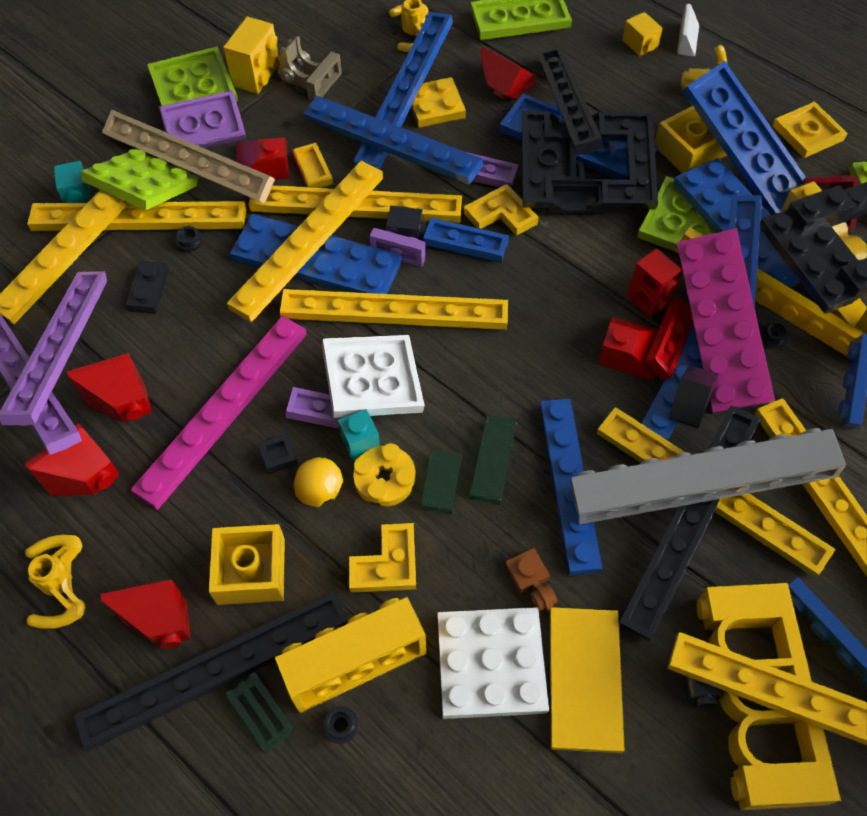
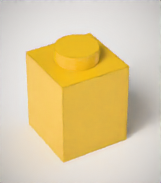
(642, 33)

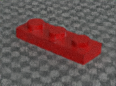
(670, 339)

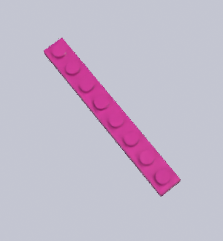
(218, 413)

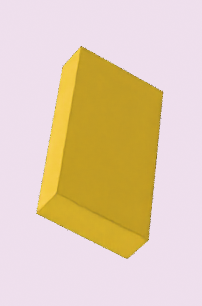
(312, 166)

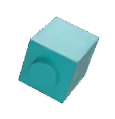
(69, 183)
(358, 433)

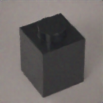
(406, 222)

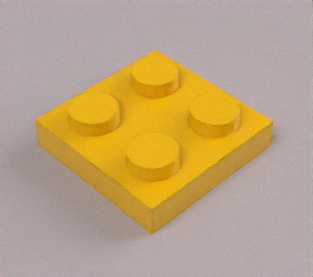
(438, 103)
(809, 129)

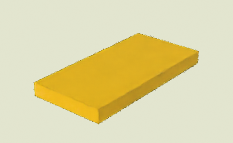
(585, 681)

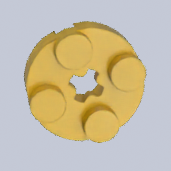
(378, 490)

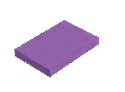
(205, 120)

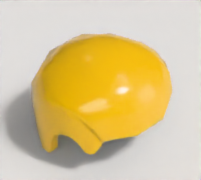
(317, 481)

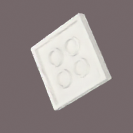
(372, 375)
(492, 663)

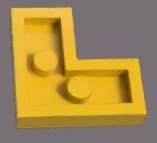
(502, 205)
(392, 569)

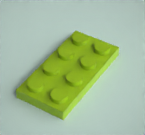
(518, 17)

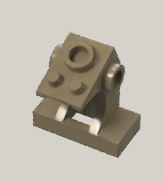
(296, 62)

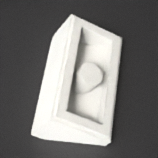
(688, 33)

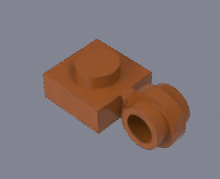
(529, 573)

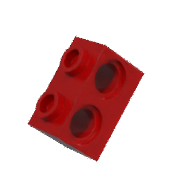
(654, 283)

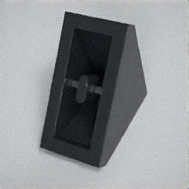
(693, 396)

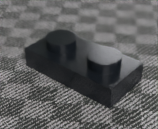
(147, 287)

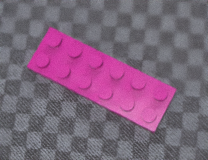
(725, 320)

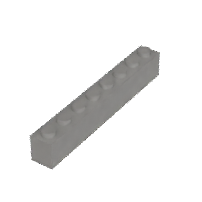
(707, 475)

